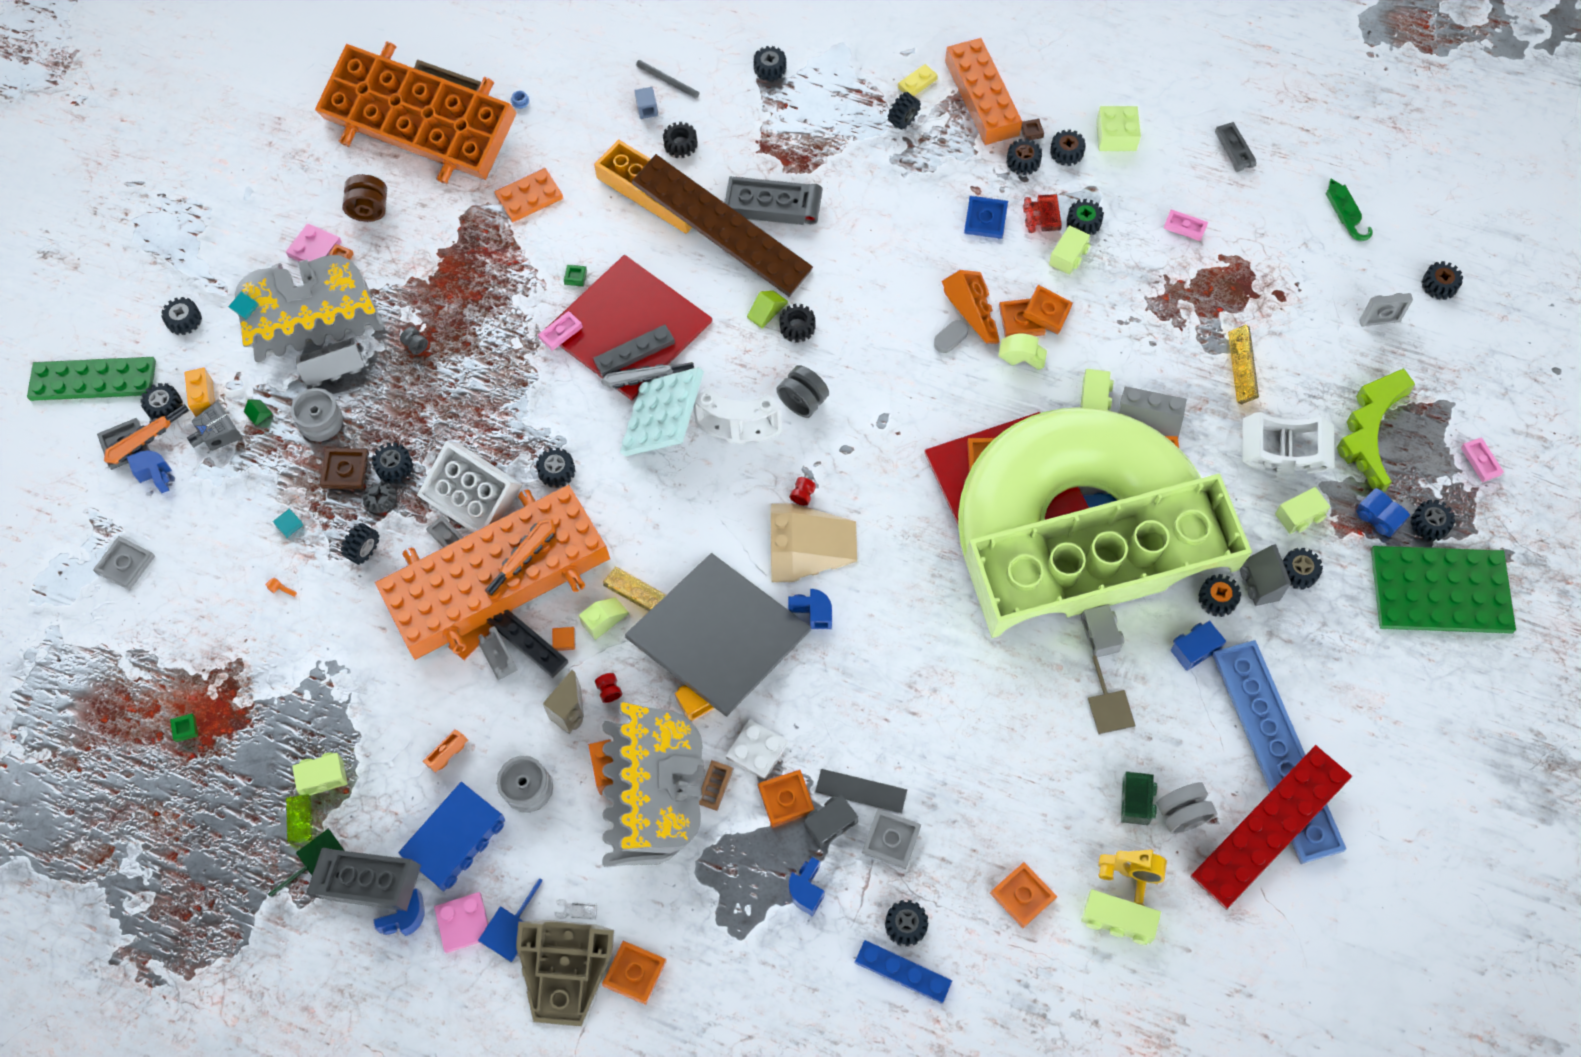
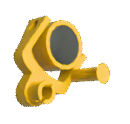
(1143, 867)

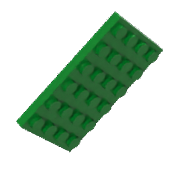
(1442, 589)

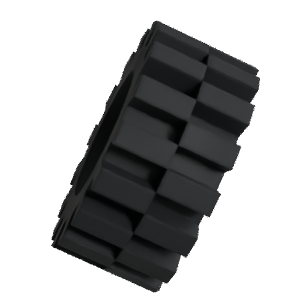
(677, 131)
(797, 332)

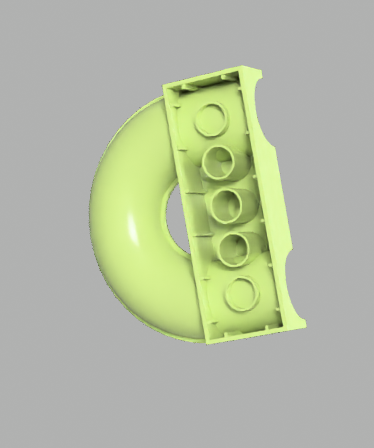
(1108, 554)

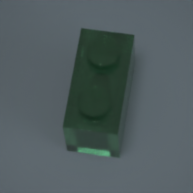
(1137, 798)

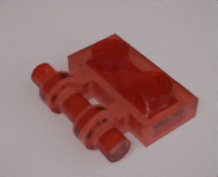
(1049, 213)

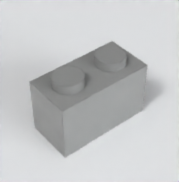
(1102, 630)

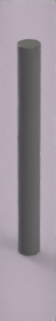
(668, 79)

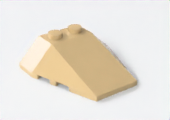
(809, 542)

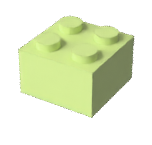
(1118, 128)

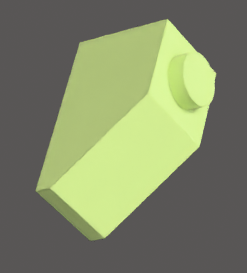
(602, 616)

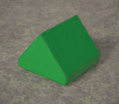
(256, 411)

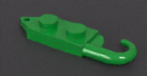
(1346, 209)

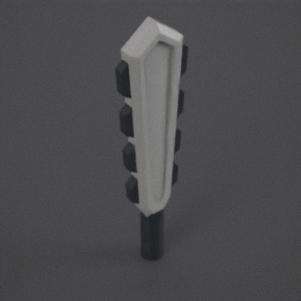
(633, 376)

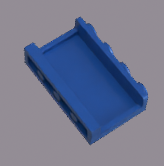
(453, 836)

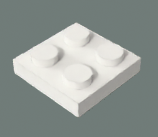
(757, 749)

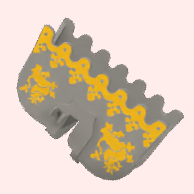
(327, 304)
(650, 765)

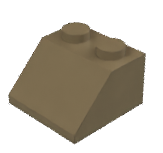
(565, 704)

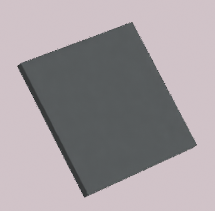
(718, 633)

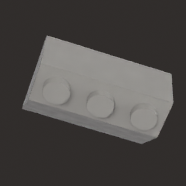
(330, 362)
(1154, 409)

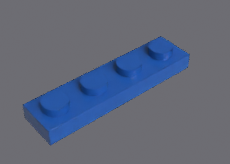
(903, 971)

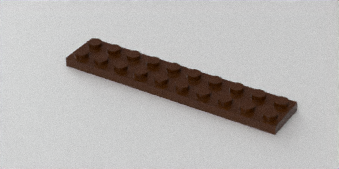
(722, 225)

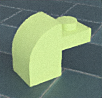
(1023, 348)

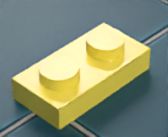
(918, 80)

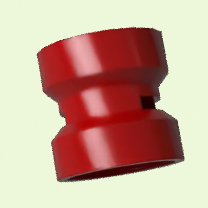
(803, 489)
(607, 685)

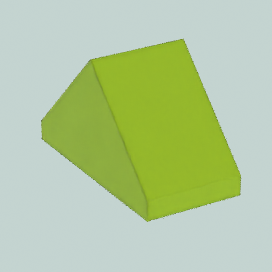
(766, 307)

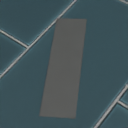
(861, 790)

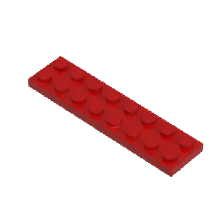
(1271, 827)

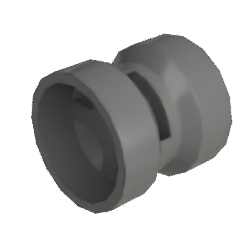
(415, 342)

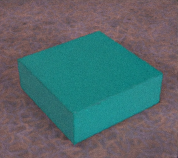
(243, 305)
(288, 523)

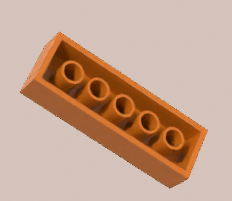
(983, 91)

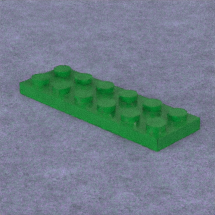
(91, 378)

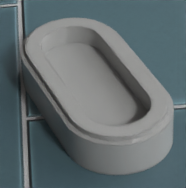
(951, 336)

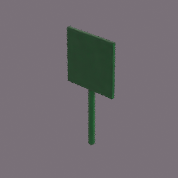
(309, 855)

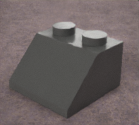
(1265, 576)

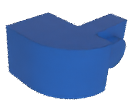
(150, 465)
(817, 605)
(802, 891)
(407, 921)

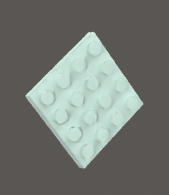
(662, 412)

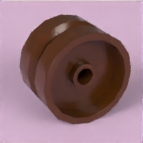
(364, 198)

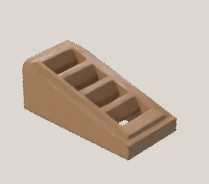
(710, 774)

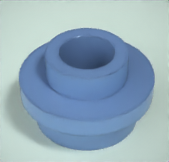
(519, 99)

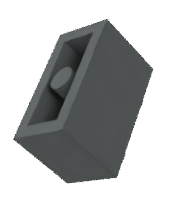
(830, 820)

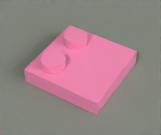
(312, 244)
(461, 921)

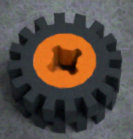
(1216, 602)

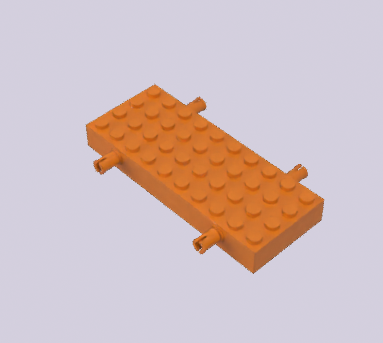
(416, 111)
(445, 592)

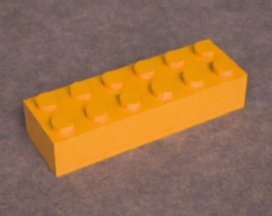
(617, 170)

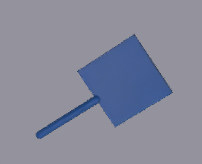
(503, 929)

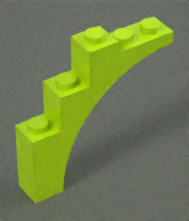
(1364, 423)

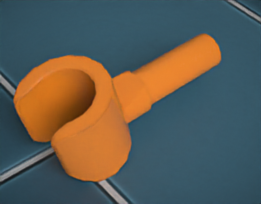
(274, 584)

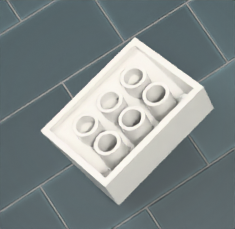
(468, 487)

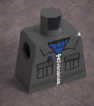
(214, 428)

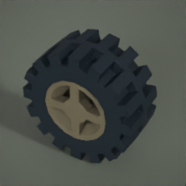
(1308, 564)

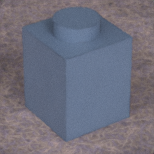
(646, 102)

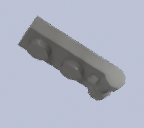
(1235, 146)

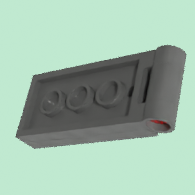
(774, 200)
(364, 879)

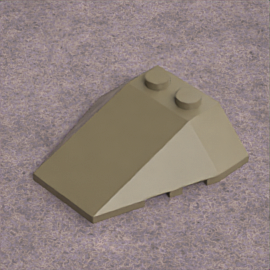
(562, 967)

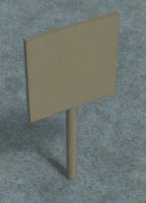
(1110, 710)

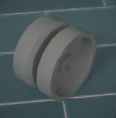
(802, 391)

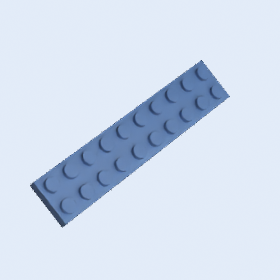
(1273, 738)

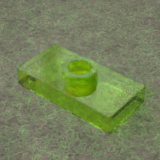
(299, 818)

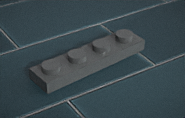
(634, 350)

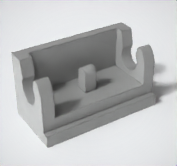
(497, 654)

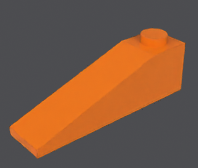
(968, 294)

